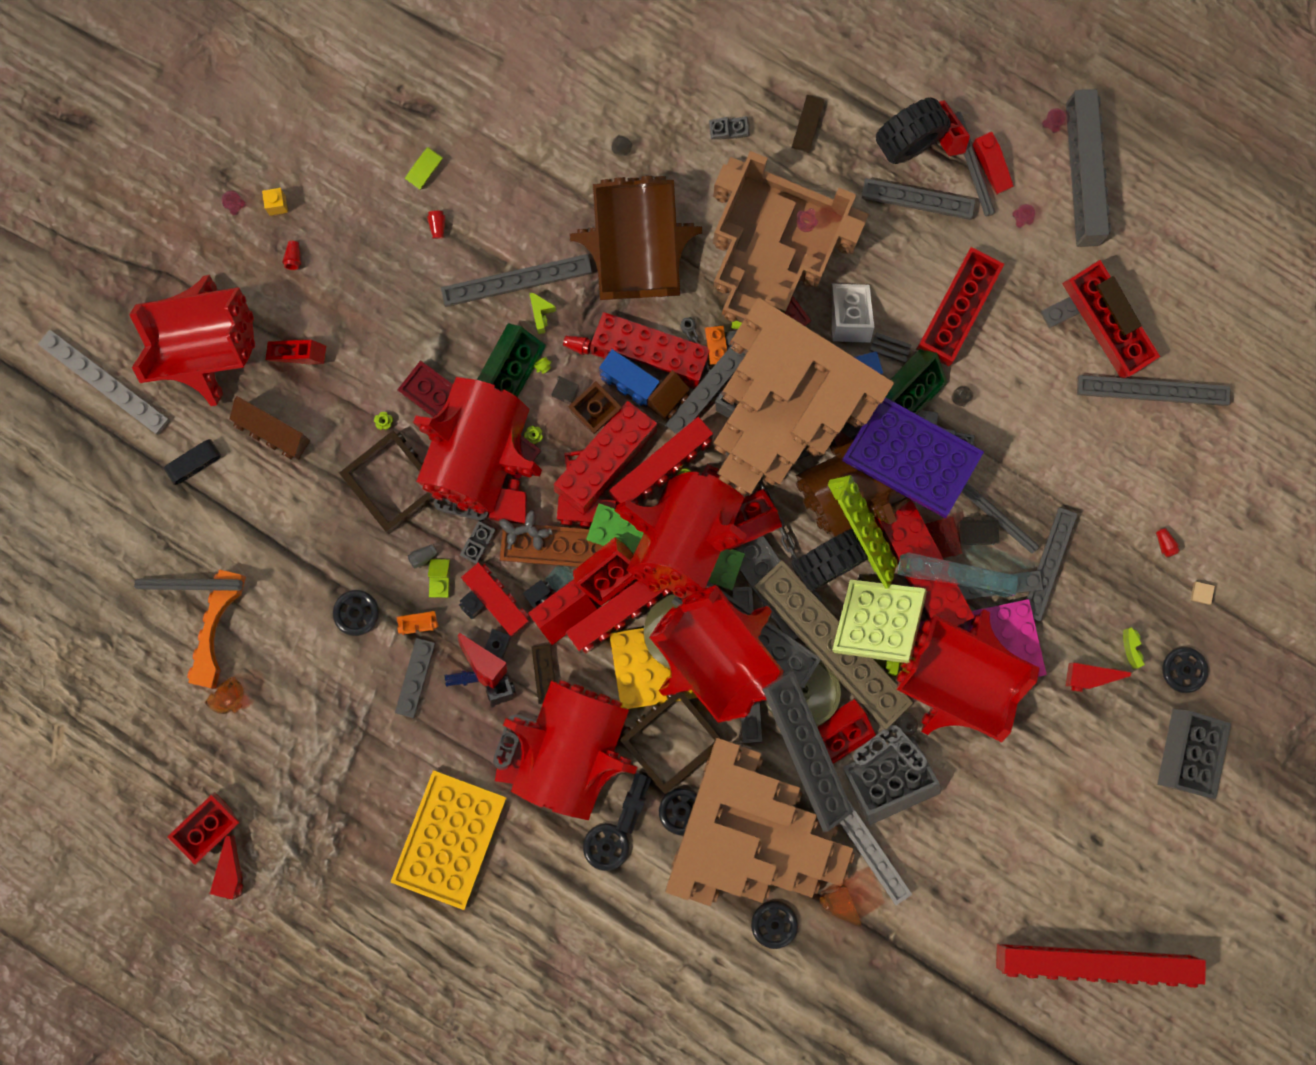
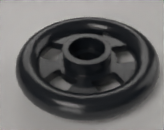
(347, 598)
(1177, 683)
(667, 803)
(622, 843)
(786, 937)

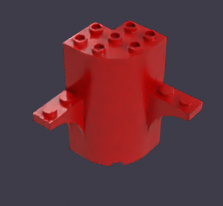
(194, 337)
(474, 445)
(684, 533)
(716, 653)
(966, 677)
(569, 749)

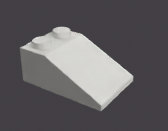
(852, 313)

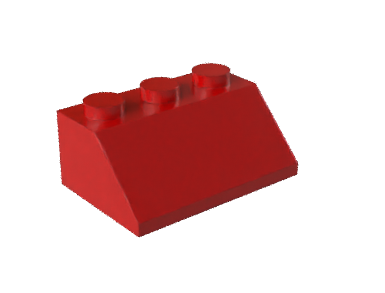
(757, 517)
(605, 572)
(562, 612)
(846, 731)
(204, 828)

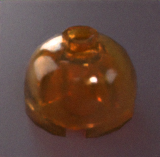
(227, 697)

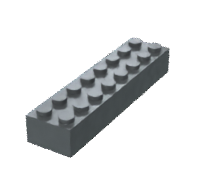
(1087, 168)

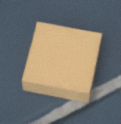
(1202, 593)

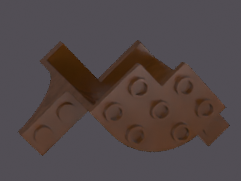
(636, 238)
(813, 482)

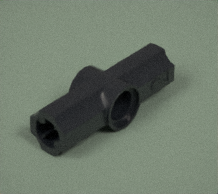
(633, 803)

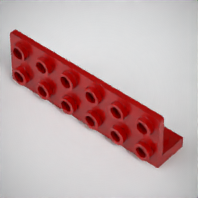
(650, 348)

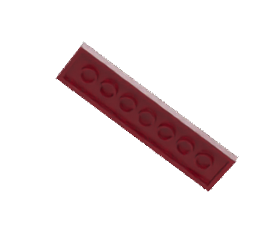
(430, 393)

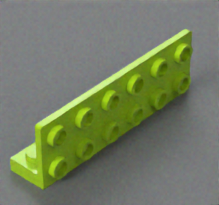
(865, 528)

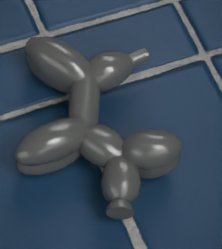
(528, 527)

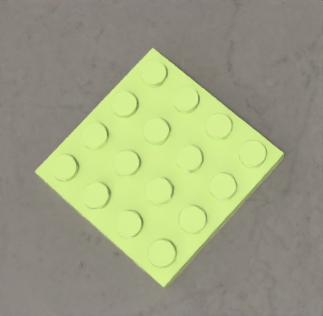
(879, 621)

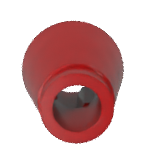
(436, 223)
(292, 256)
(578, 344)
(1167, 543)

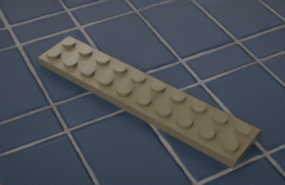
(818, 631)

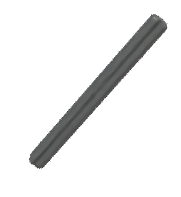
(976, 174)
(1004, 522)
(189, 584)

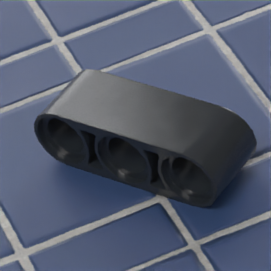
(192, 462)

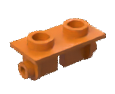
(716, 343)
(421, 621)

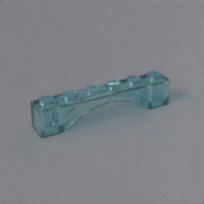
(951, 572)

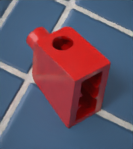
(510, 504)

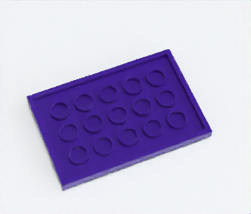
(913, 457)

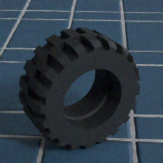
(913, 130)
(830, 560)

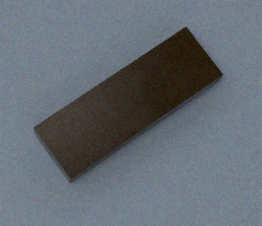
(808, 123)
(1118, 305)
(543, 669)

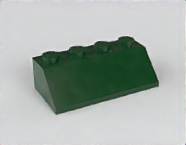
(512, 359)
(917, 381)

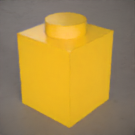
(275, 201)

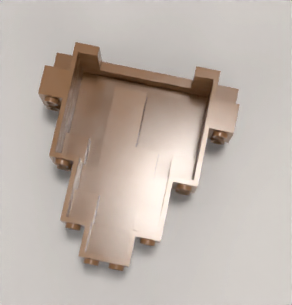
(762, 238)
(788, 397)
(751, 835)

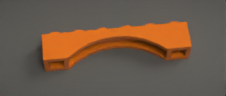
(205, 666)

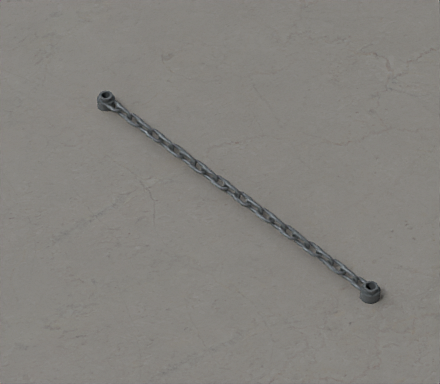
(687, 330)

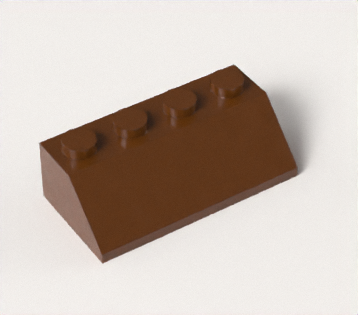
(268, 428)

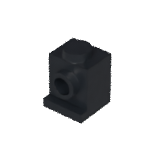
(538, 593)
(471, 605)
(502, 638)
(502, 686)

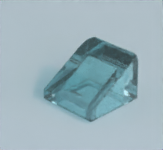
(559, 577)

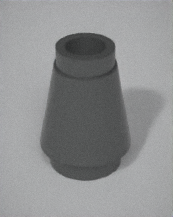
(421, 556)

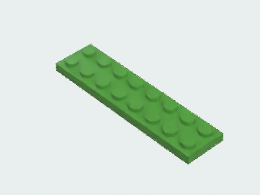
(609, 524)

